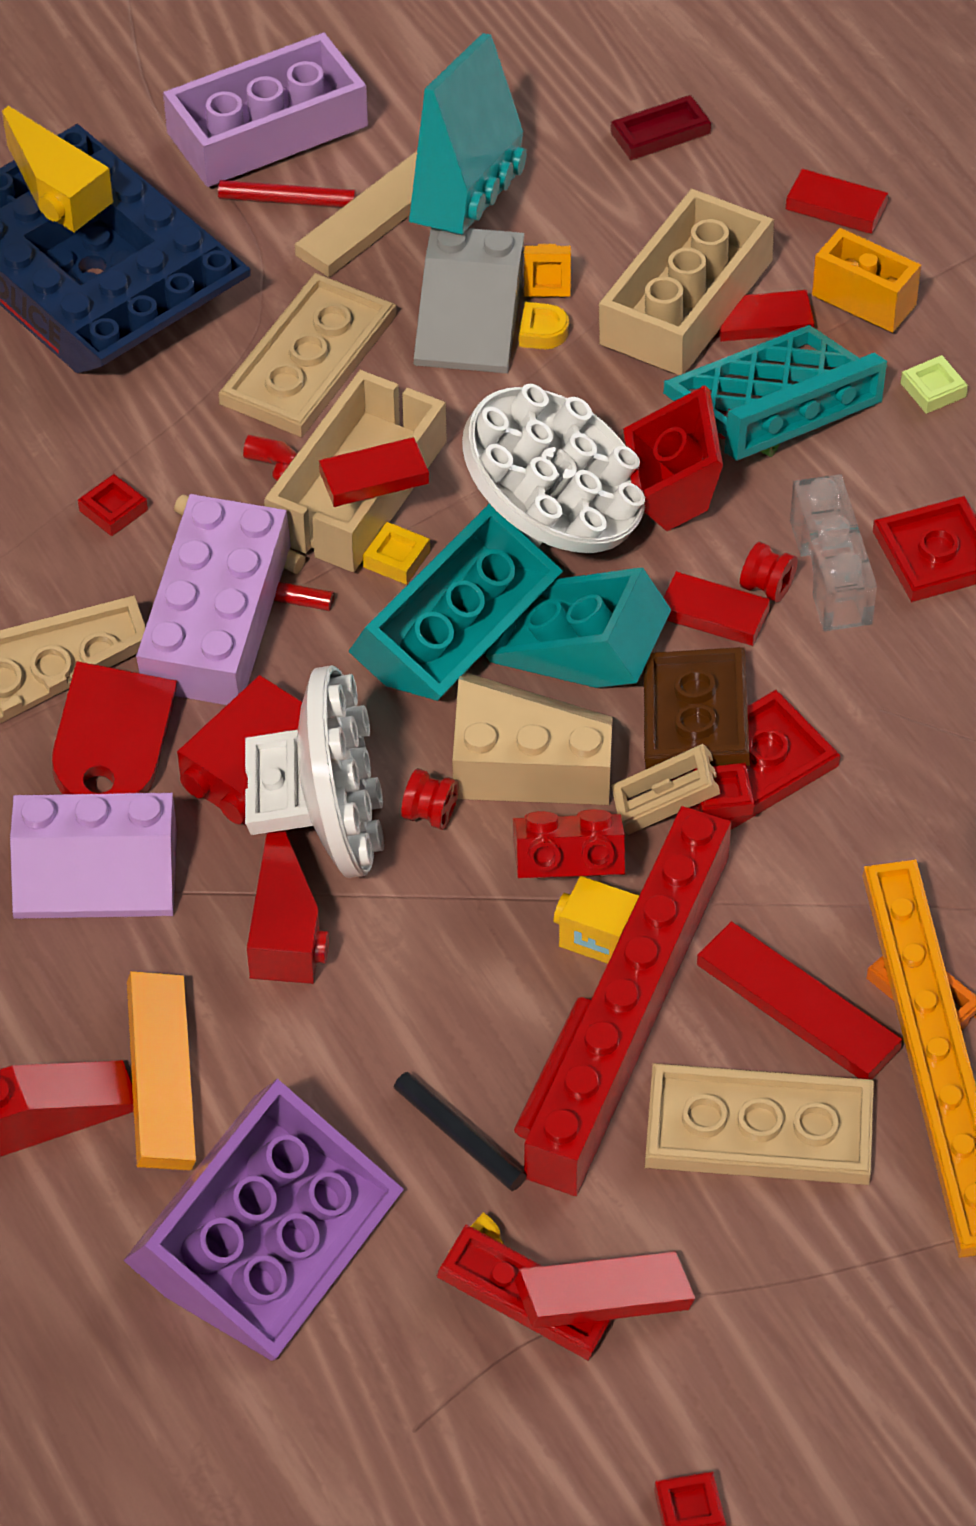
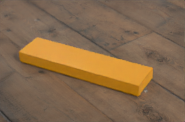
(160, 1071)

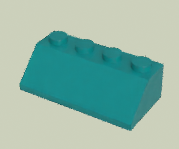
(455, 607)

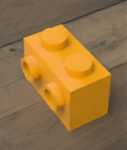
(866, 279)

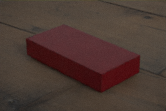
(660, 127)

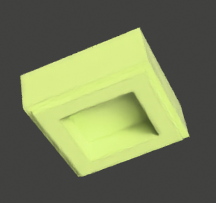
(934, 384)

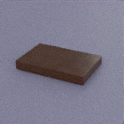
(694, 702)

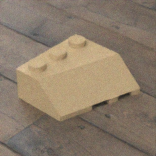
(528, 746)

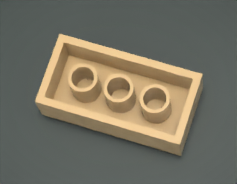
(686, 282)

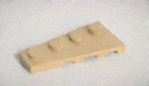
(42, 654)

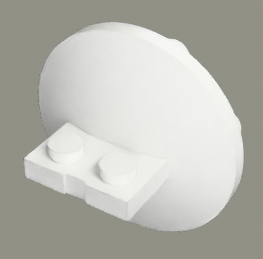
(553, 469)
(319, 775)

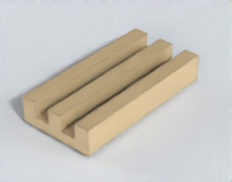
(665, 795)

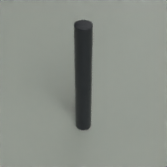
(460, 1131)

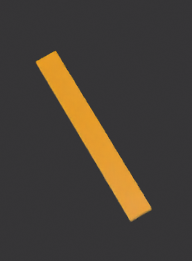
(930, 1035)

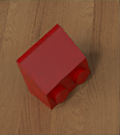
(677, 458)

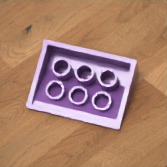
(265, 1222)

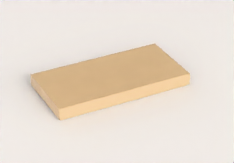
(307, 355)
(760, 1124)

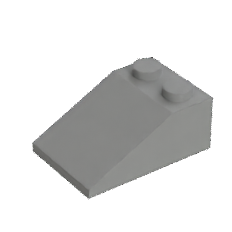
(470, 299)

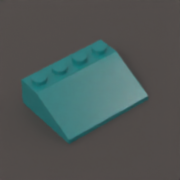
(466, 141)

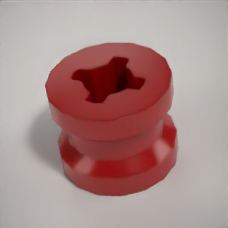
(768, 571)
(429, 799)

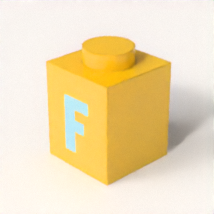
(593, 918)

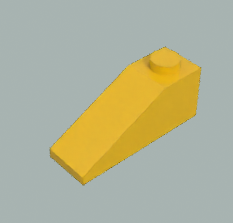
(61, 178)

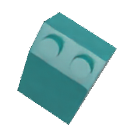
(587, 629)

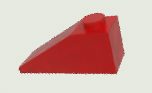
(285, 919)
(59, 1099)

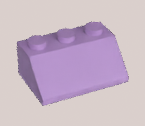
(93, 855)

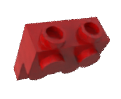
(569, 845)

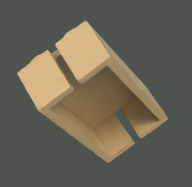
(359, 420)

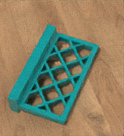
(784, 408)

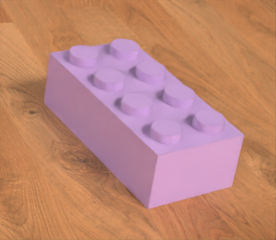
(265, 109)
(215, 597)

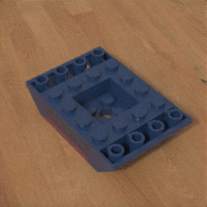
(150, 256)

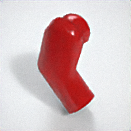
(269, 452)

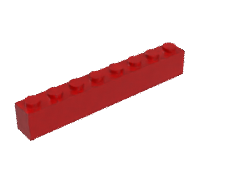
(626, 1002)

